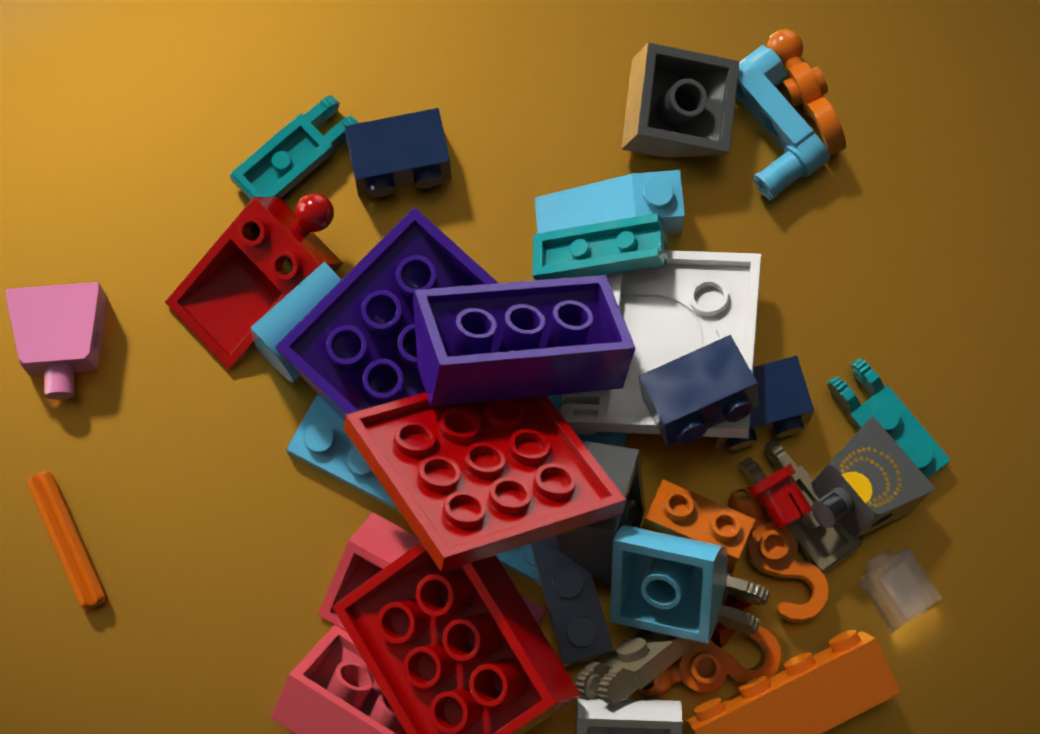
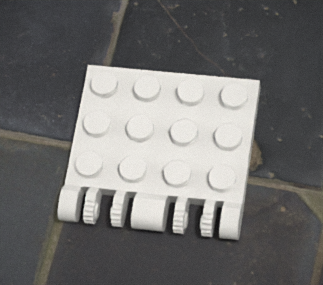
(668, 316)

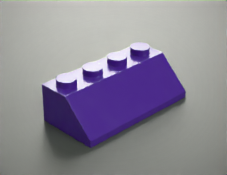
(520, 340)

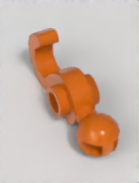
(806, 89)
(775, 554)
(708, 665)

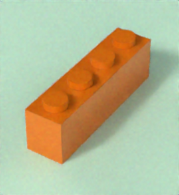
(806, 696)

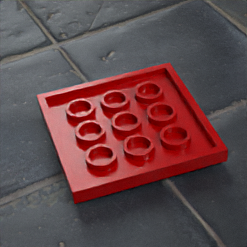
(482, 473)

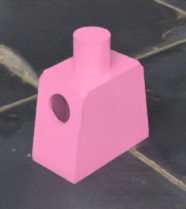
(58, 332)

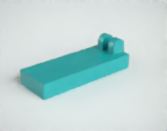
(600, 248)

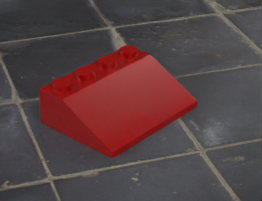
(455, 648)

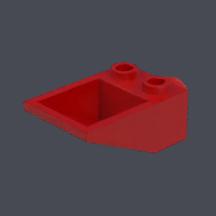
(250, 273)

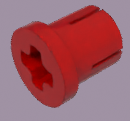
(781, 497)

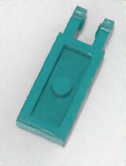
(291, 153)
(891, 415)

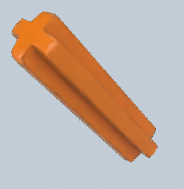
(66, 540)

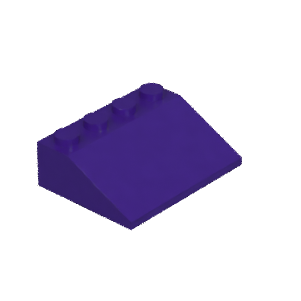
(362, 335)

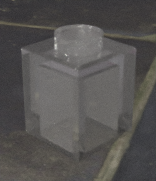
(898, 588)

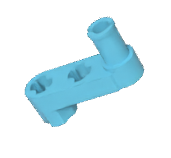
(802, 148)

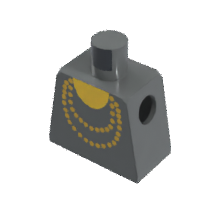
(868, 483)

